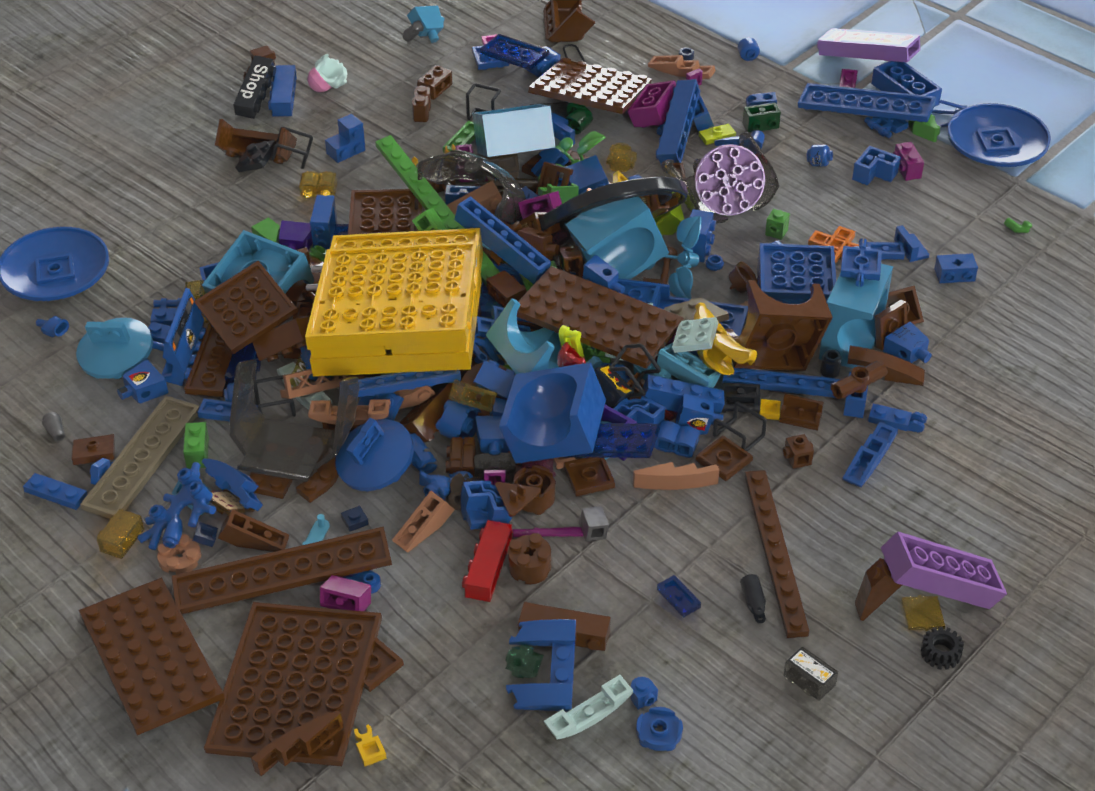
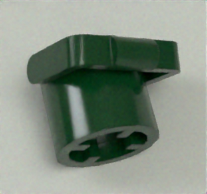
(579, 117)

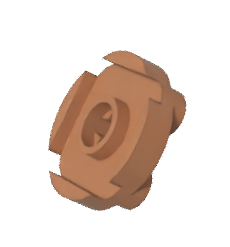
(186, 563)

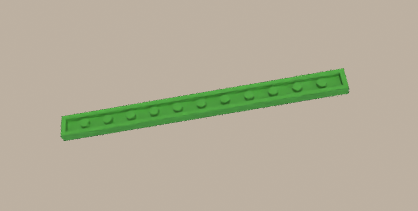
(425, 193)

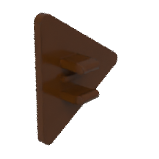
(516, 496)

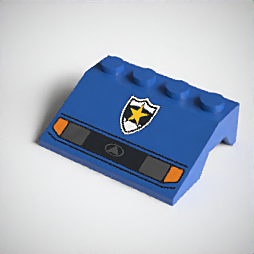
(183, 340)

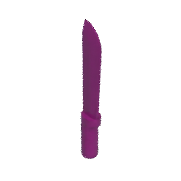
(550, 532)

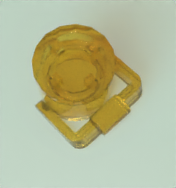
(620, 157)

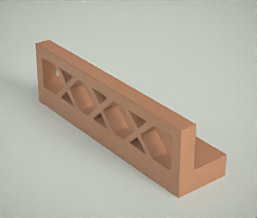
(306, 388)

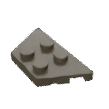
(687, 309)

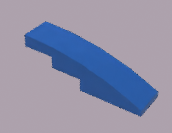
(870, 454)

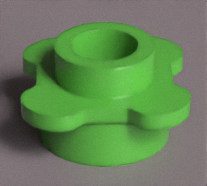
(318, 252)

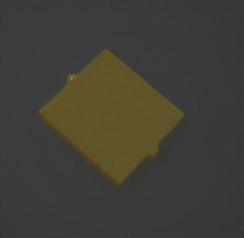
(923, 612)

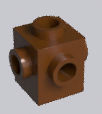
(798, 451)

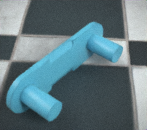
(318, 530)

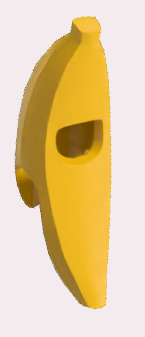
(723, 348)

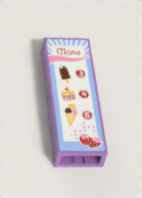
(869, 45)

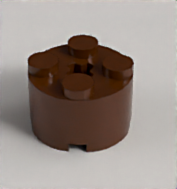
(537, 477)
(529, 558)

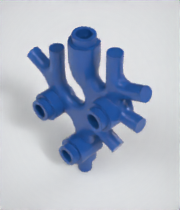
(192, 493)

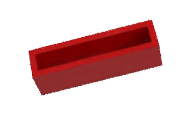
(487, 561)

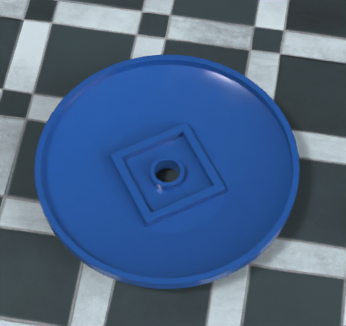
(999, 135)
(31, 260)

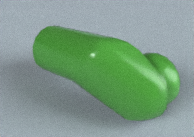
(1018, 228)

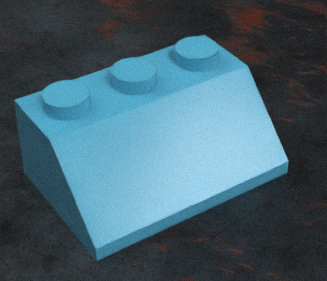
(686, 367)

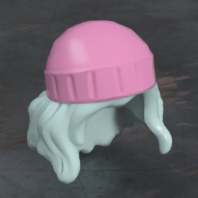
(327, 74)

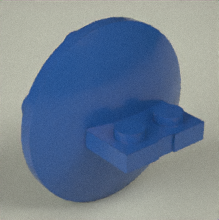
(375, 455)

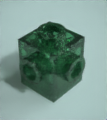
(523, 661)

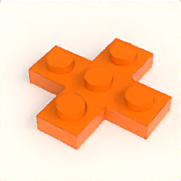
(840, 238)

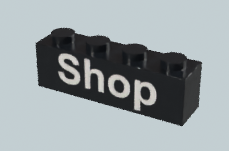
(254, 87)

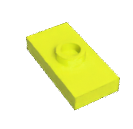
(709, 135)

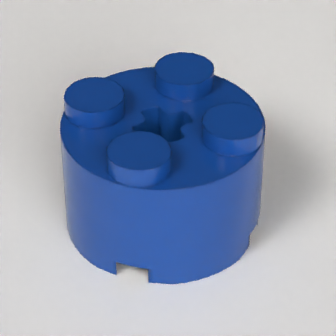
(457, 420)

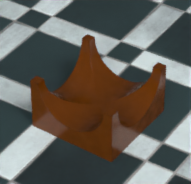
(781, 331)

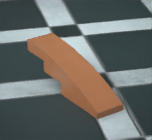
(677, 66)
(669, 477)

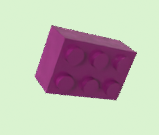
(652, 104)

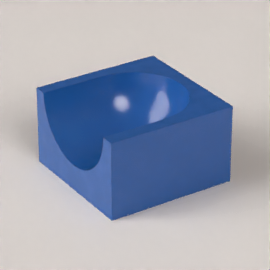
(553, 413)

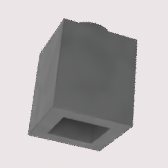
(594, 523)

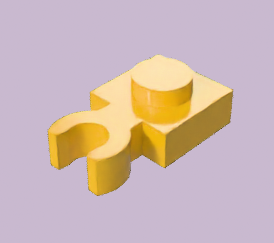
(369, 747)

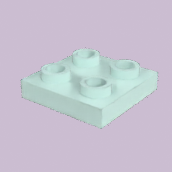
(695, 335)

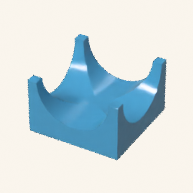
(281, 262)
(526, 350)

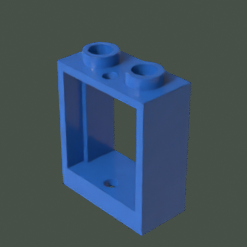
(323, 221)

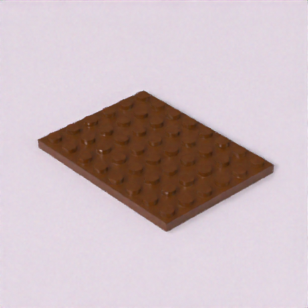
(290, 671)

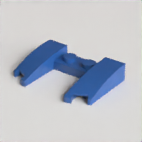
(559, 692)

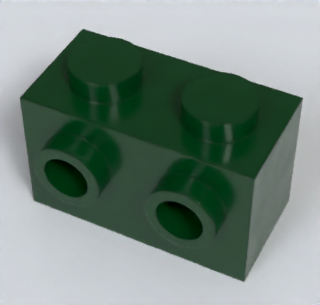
(761, 117)

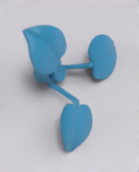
(682, 281)

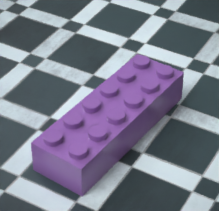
(943, 570)

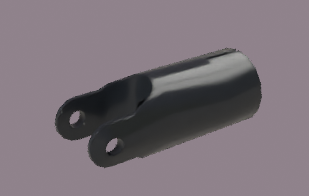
(754, 596)

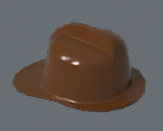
(740, 276)

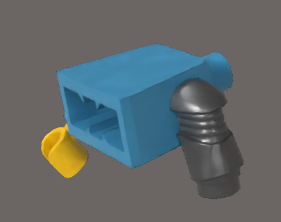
(425, 22)

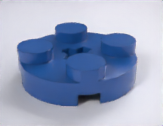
(657, 740)

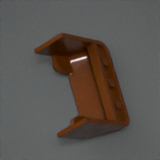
(565, 21)
(235, 141)

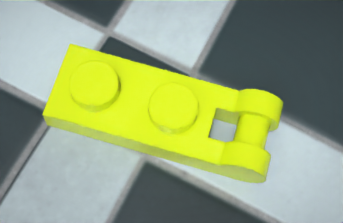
(572, 338)

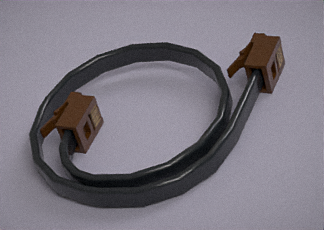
(653, 191)

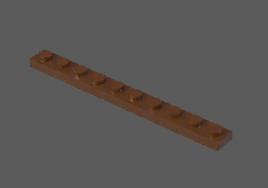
(776, 555)

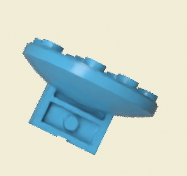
(113, 347)

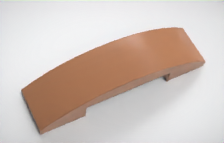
(324, 411)

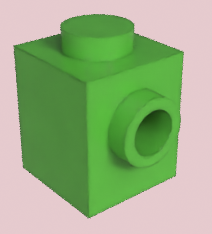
(777, 224)

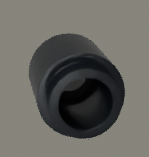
(830, 364)

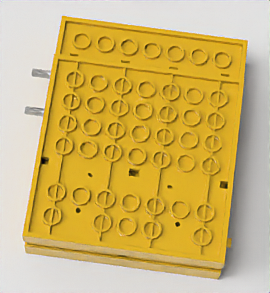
(396, 303)

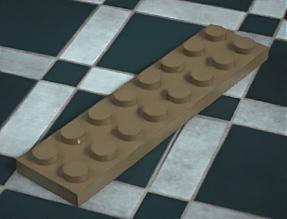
(140, 458)

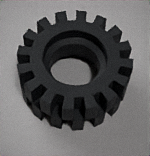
(938, 657)

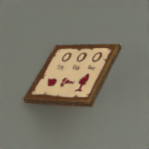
(226, 501)

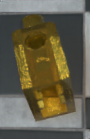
(466, 394)

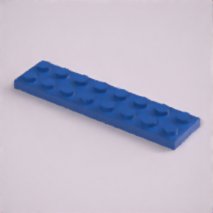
(867, 102)

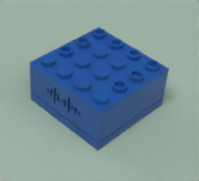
(791, 269)

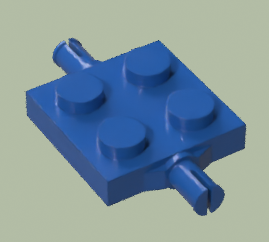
(861, 263)

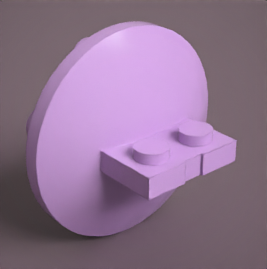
(729, 180)

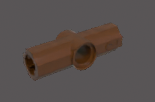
(859, 379)

